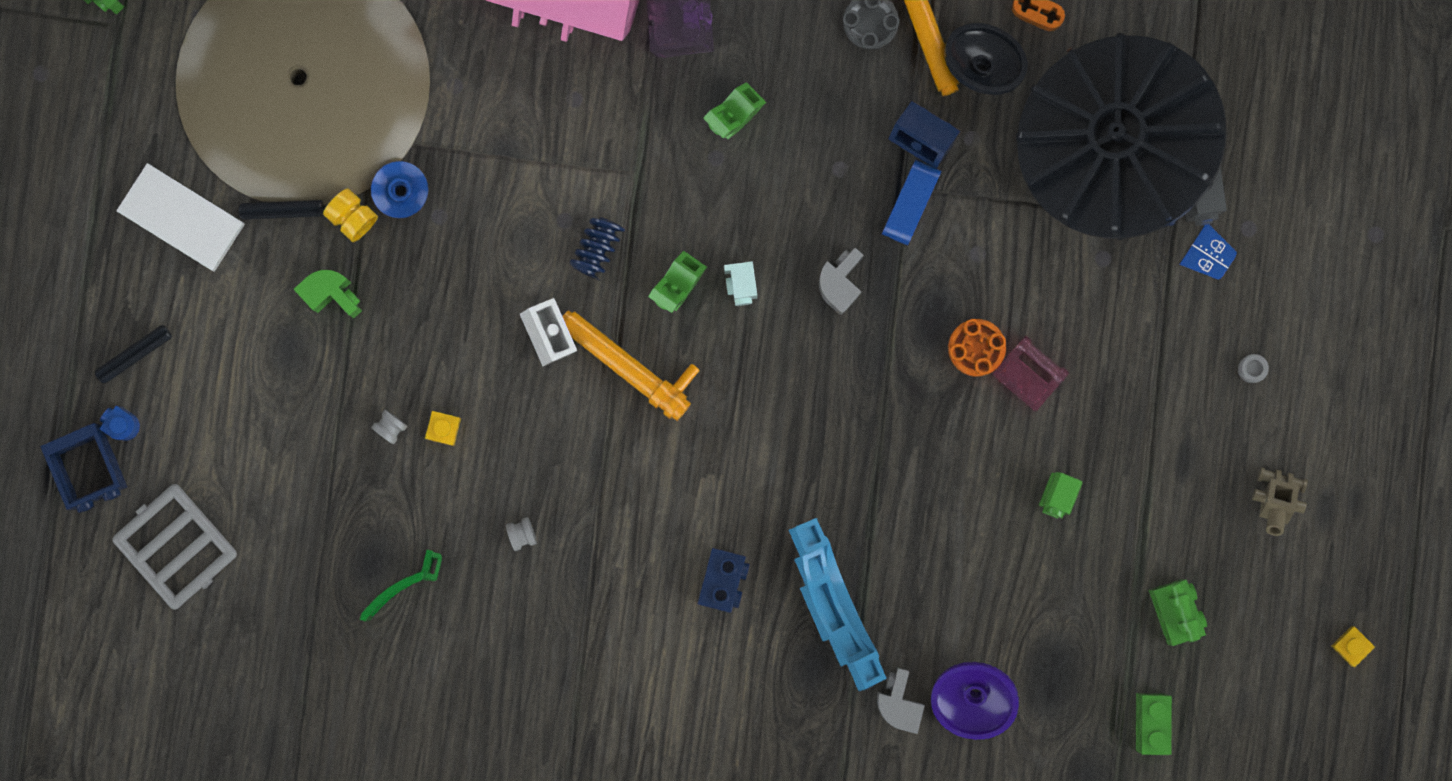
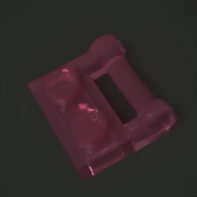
(1023, 380)

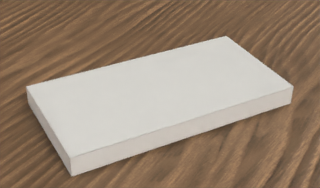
(180, 217)

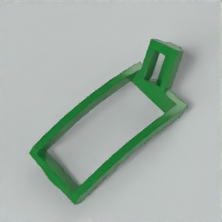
(390, 592)

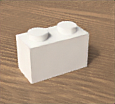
(548, 332)

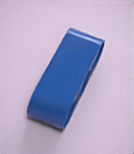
(911, 202)

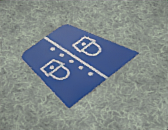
(1209, 254)

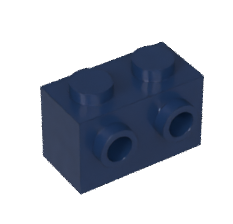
(924, 135)
(722, 580)

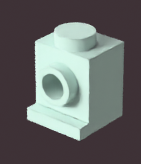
(741, 283)

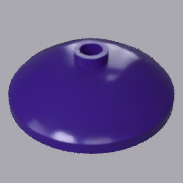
(970, 712)

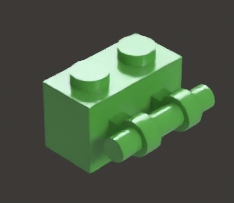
(1178, 612)

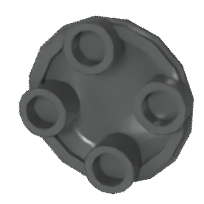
(870, 23)

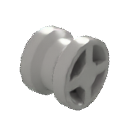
(389, 426)
(521, 534)

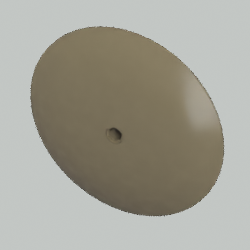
(309, 139)

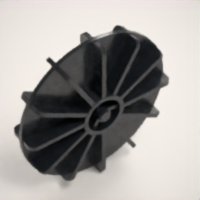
(1122, 136)

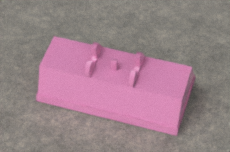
(602, 17)

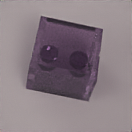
(679, 28)

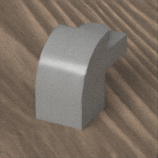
(834, 285)
(898, 711)

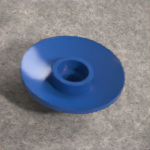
(387, 182)

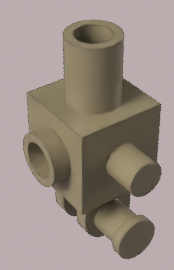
(1279, 499)

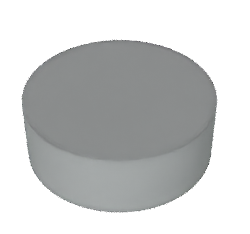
(1253, 368)

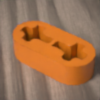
(1038, 19)

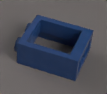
(69, 442)

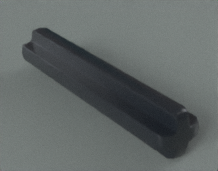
(284, 209)
(133, 354)

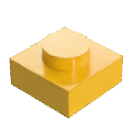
(443, 428)
(1353, 646)

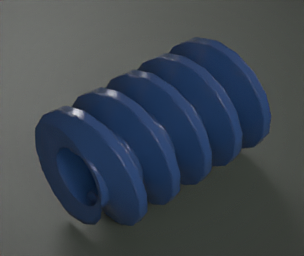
(596, 247)

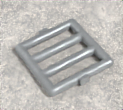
(139, 558)

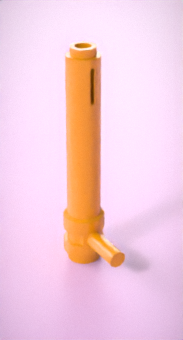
(932, 45)
(659, 392)

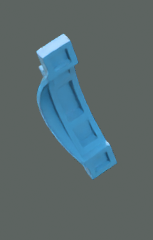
(833, 607)

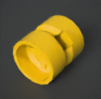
(347, 212)

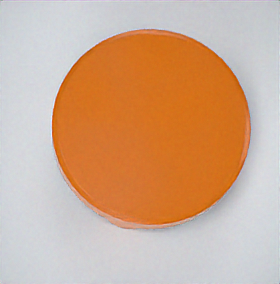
(977, 347)

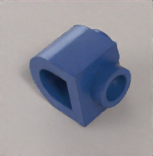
(119, 423)

